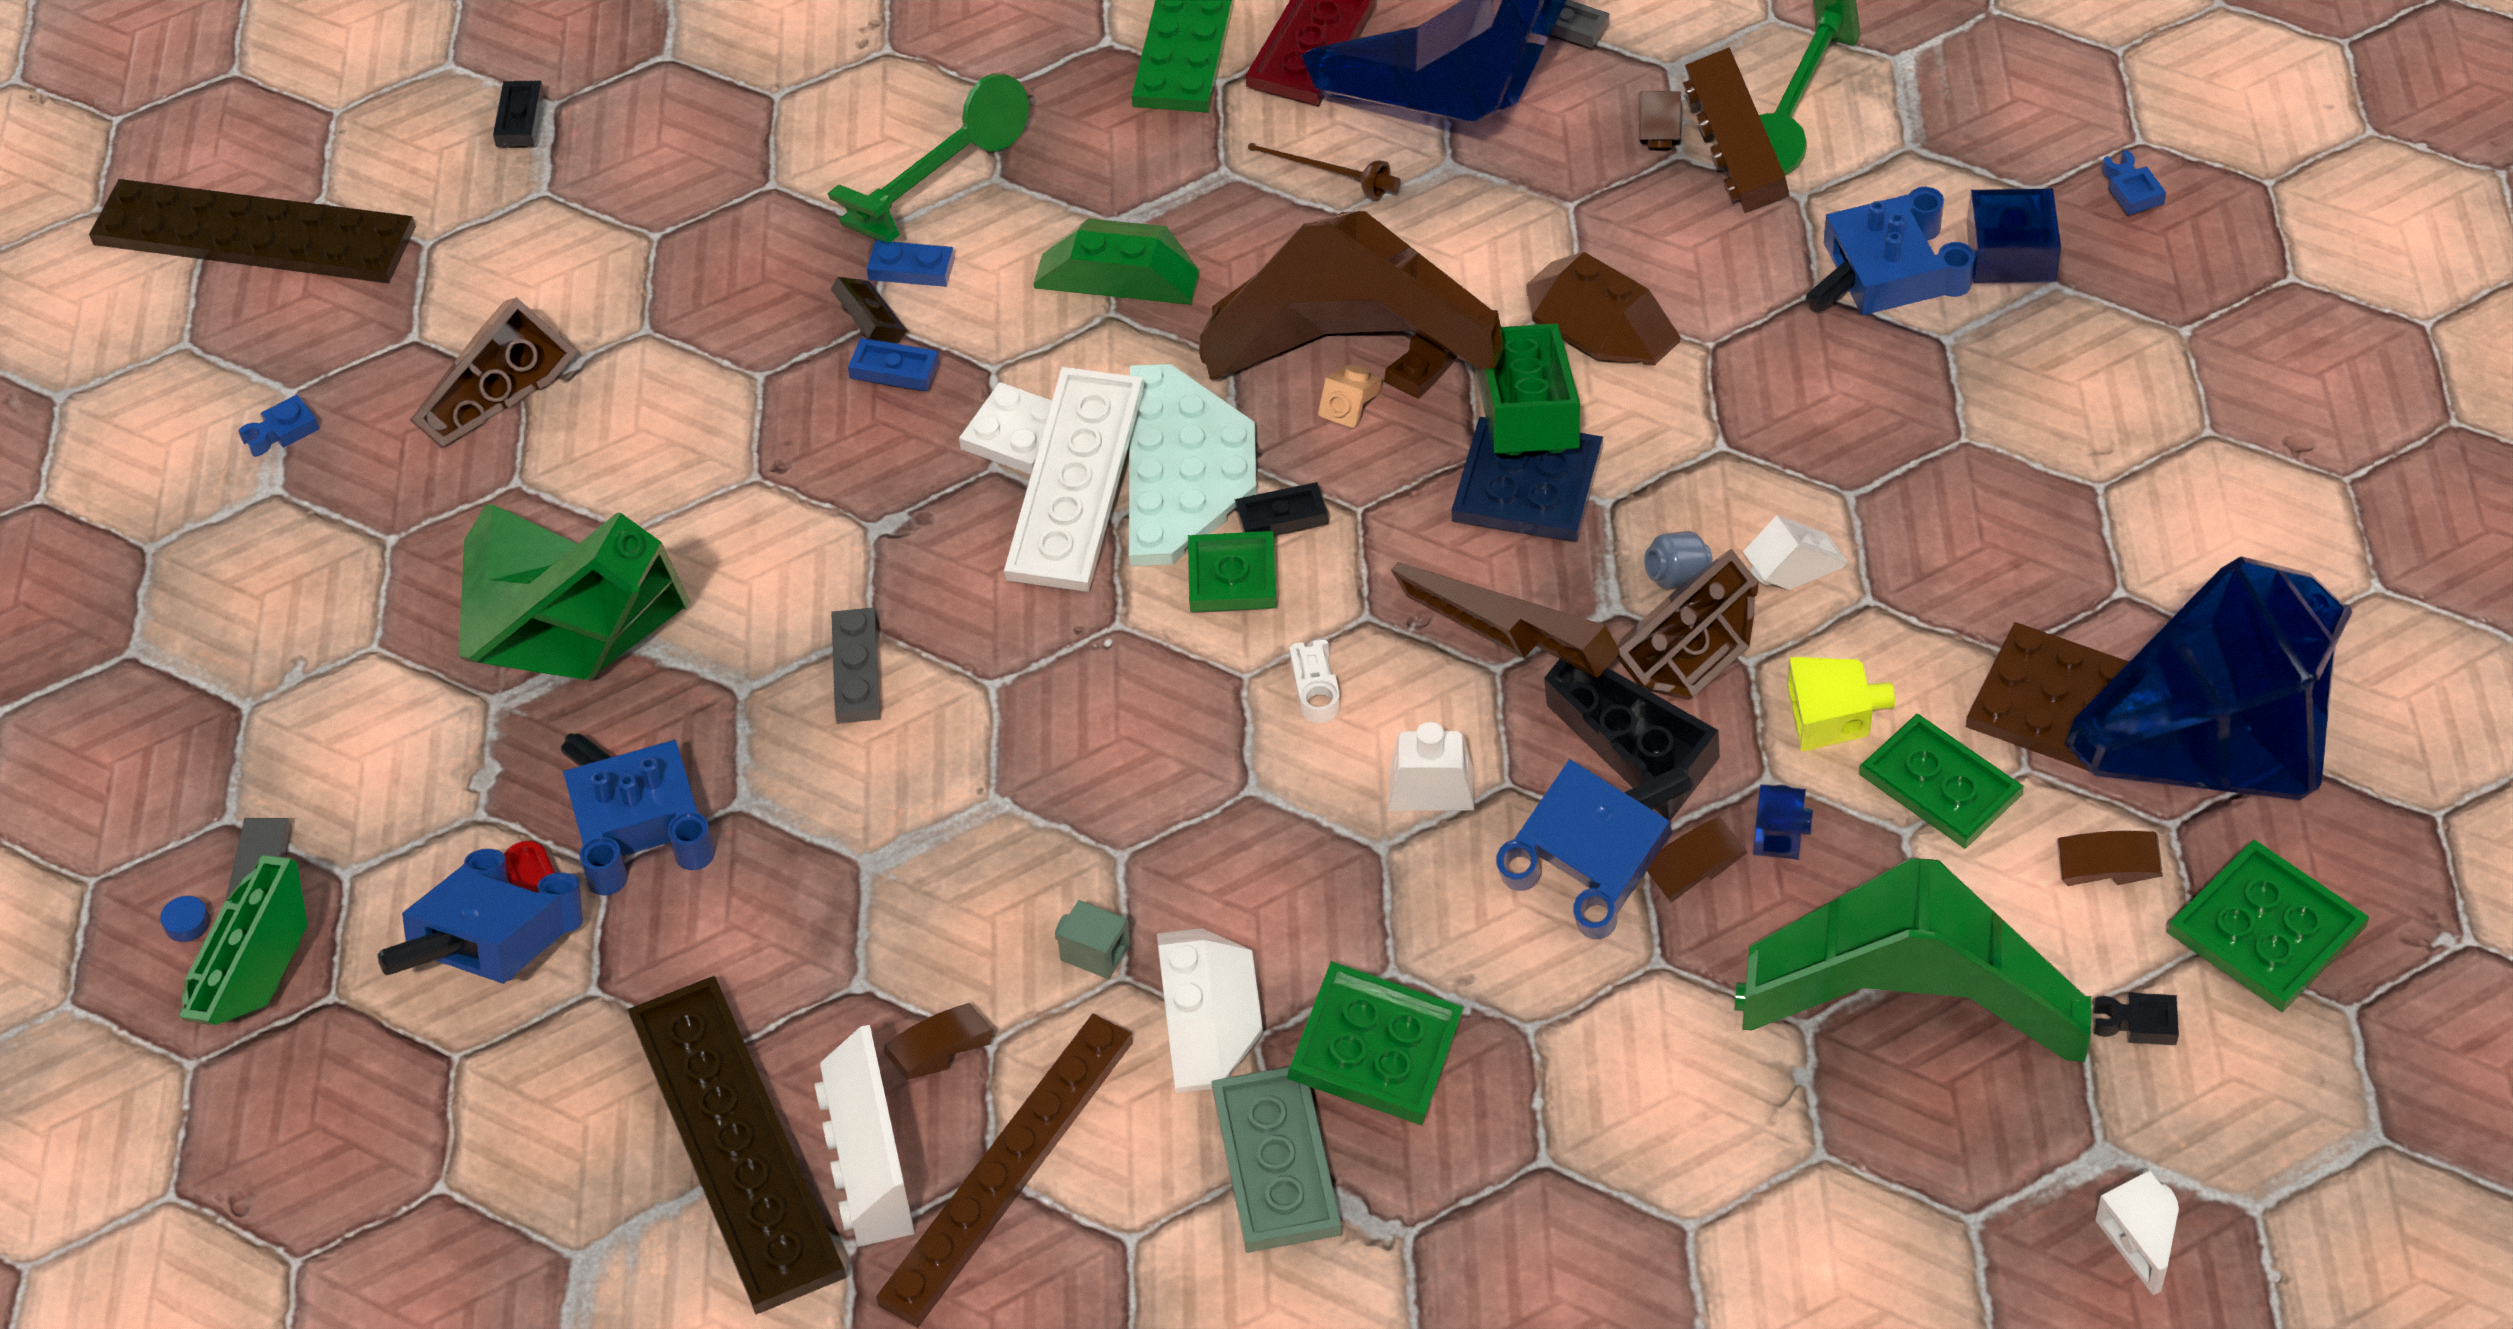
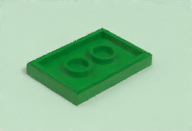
(1941, 780)

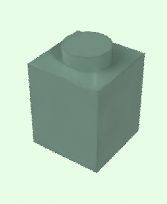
(1093, 939)

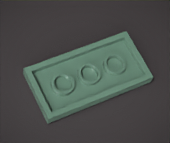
(1275, 1160)

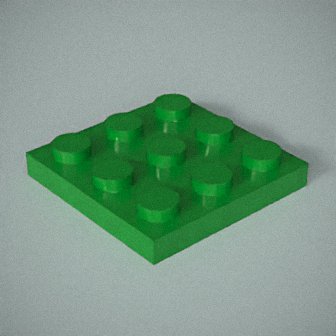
(2268, 925)
(1375, 1043)

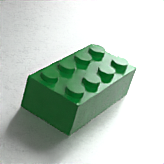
(1531, 393)

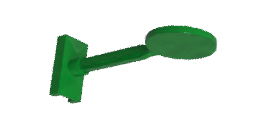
(1835, 22)
(991, 120)

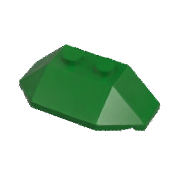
(1119, 262)
(247, 945)

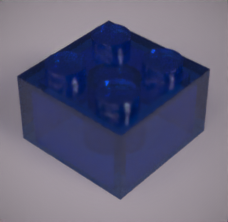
(2014, 235)

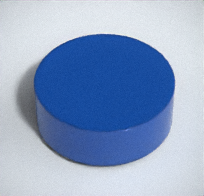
(184, 918)

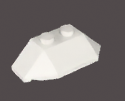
(1207, 1005)

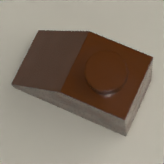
(1659, 117)

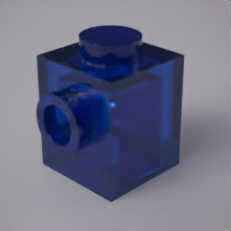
(1781, 821)

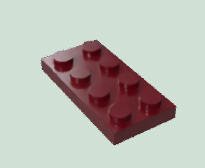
(1299, 29)

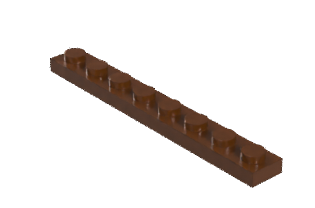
(1004, 1171)

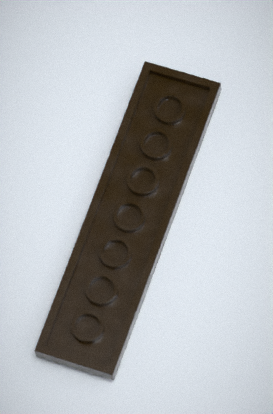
(253, 230)
(736, 1145)

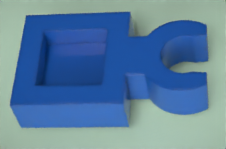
(2133, 187)
(281, 423)

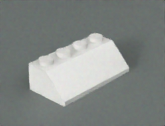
(864, 1142)

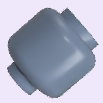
(1676, 558)

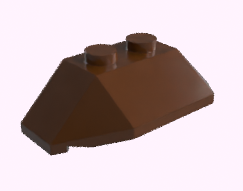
(1601, 311)
(1693, 630)

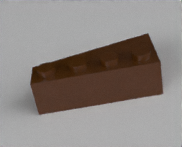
(1735, 130)

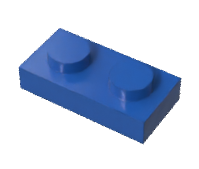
(910, 263)
(893, 364)

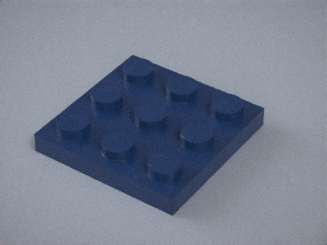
(1527, 491)

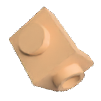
(1346, 393)

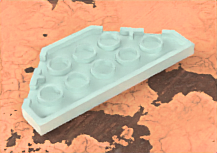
(1185, 464)

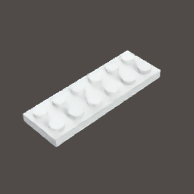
(1074, 479)

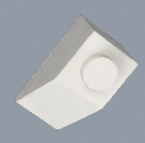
(1792, 554)
(2141, 1225)

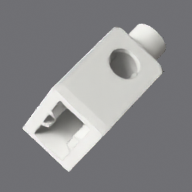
(1431, 771)

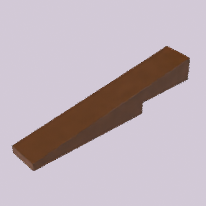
(1511, 621)

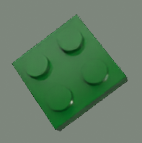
(1231, 571)

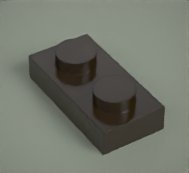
(868, 310)

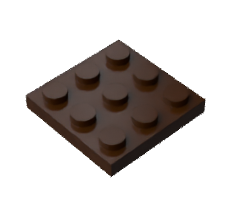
(2039, 691)

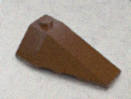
(496, 370)

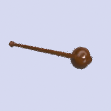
(1374, 178)

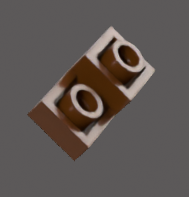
(1419, 367)
(2110, 854)
(1694, 856)
(928, 1044)

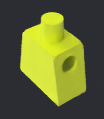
(1833, 700)

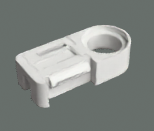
(1313, 678)

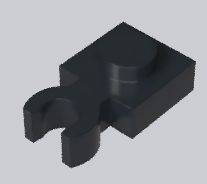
(2144, 1016)

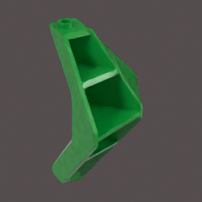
(560, 603)
(1915, 935)

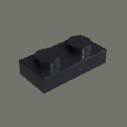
(518, 113)
(1282, 510)

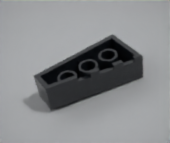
(1632, 727)

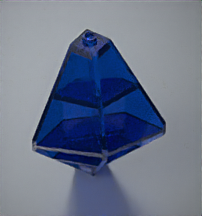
(1452, 66)
(2225, 690)

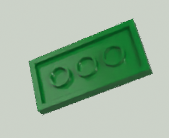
(1182, 55)

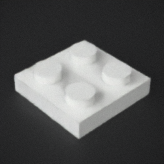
(1008, 428)

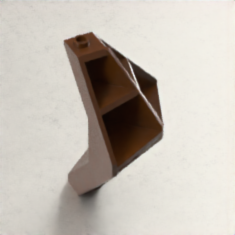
(1346, 279)

